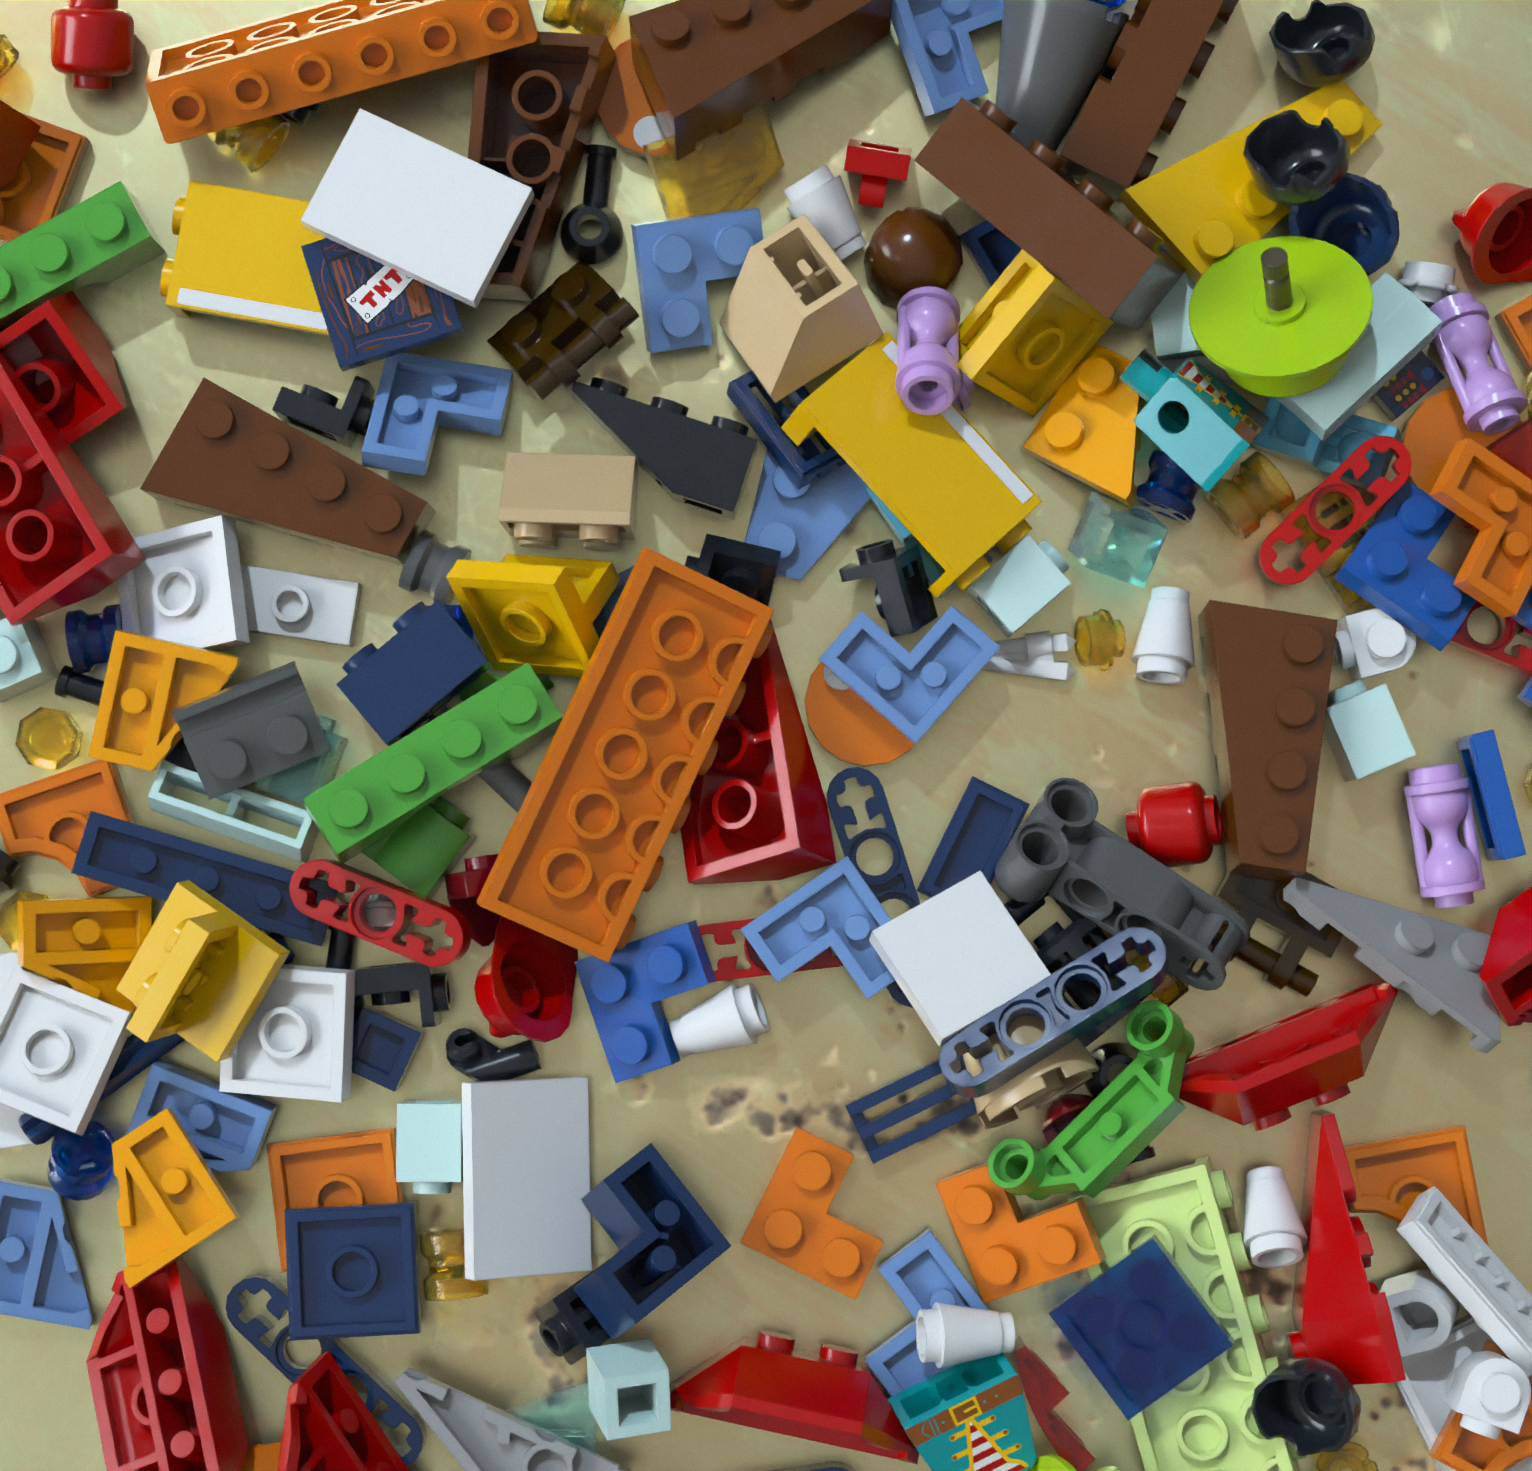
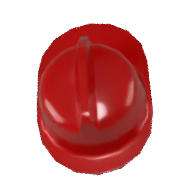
(1498, 233)
(526, 984)

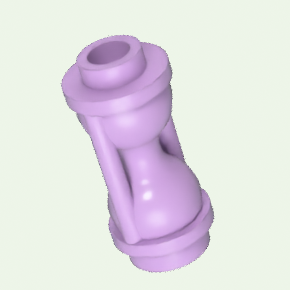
(928, 371)
(1488, 393)
(1439, 802)

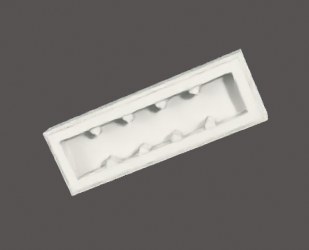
(300, 605)
(1471, 1274)

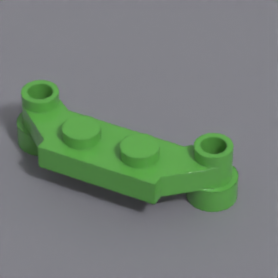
(1114, 1123)

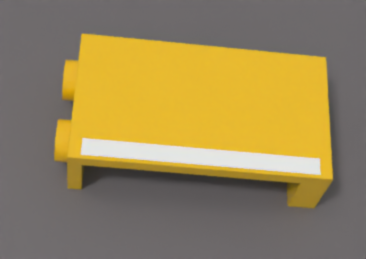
(242, 258)
(923, 467)

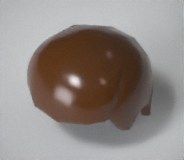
(912, 252)

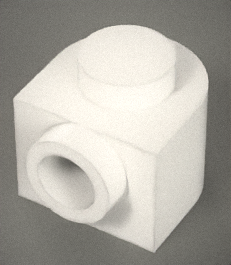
(1372, 644)
(1420, 1310)
(1489, 1394)

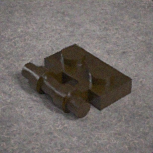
(563, 329)
(1264, 901)

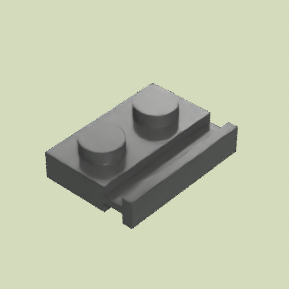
(251, 730)

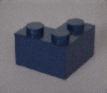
(413, 672)
(660, 1239)

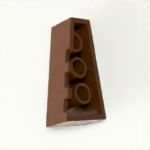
(724, 57)
(1140, 91)
(533, 126)
(1050, 215)
(271, 475)
(1268, 718)

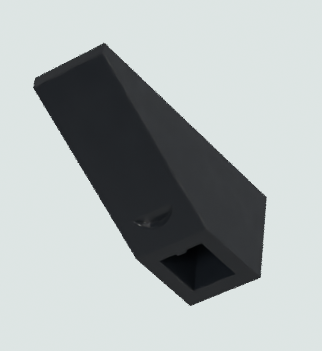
(685, 457)

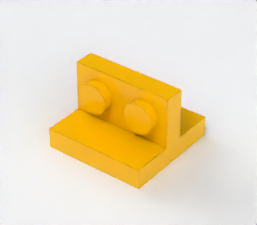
(1027, 335)
(535, 609)
(200, 973)

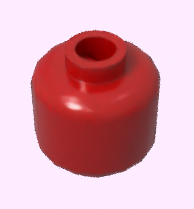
(92, 42)
(1176, 824)

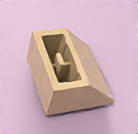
(796, 309)
(569, 498)

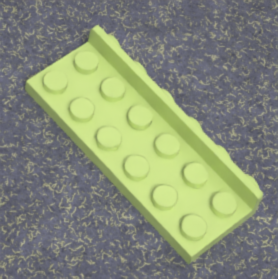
(1209, 1415)

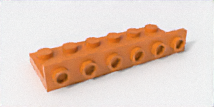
(321, 57)
(627, 756)

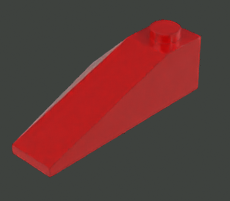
(65, 365)
(55, 521)
(762, 799)
(1333, 1303)

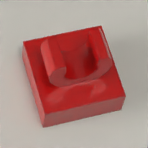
(877, 164)

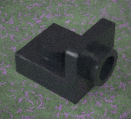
(317, 411)
(738, 566)
(900, 584)
(392, 985)
(569, 1325)

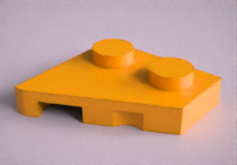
(1091, 426)
(143, 687)
(84, 941)
(165, 1196)

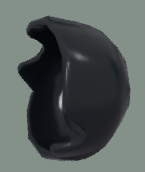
(1324, 43)
(1296, 160)
(1307, 1405)

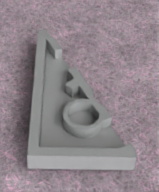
(1410, 951)
(490, 1438)

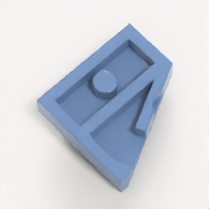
(806, 519)
(221, 1124)
(39, 1258)

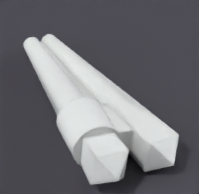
(1033, 656)

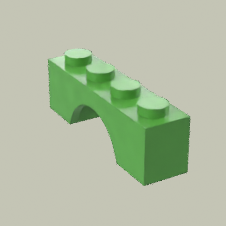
(75, 249)
(432, 760)

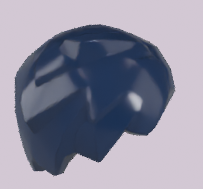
(1353, 218)

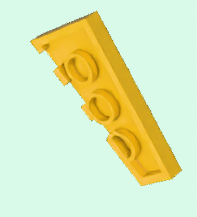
(1210, 198)

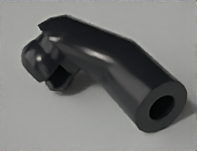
(486, 1062)

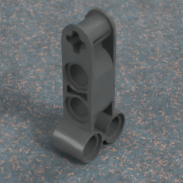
(1116, 884)

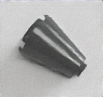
(1051, 62)

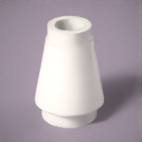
(828, 209)
(1165, 638)
(721, 1022)
(1271, 1220)
(962, 1334)

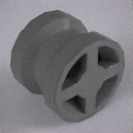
(429, 565)

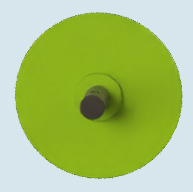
(1281, 313)

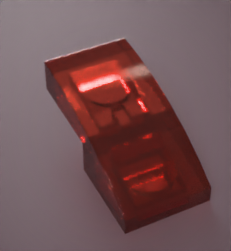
(1044, 1392)

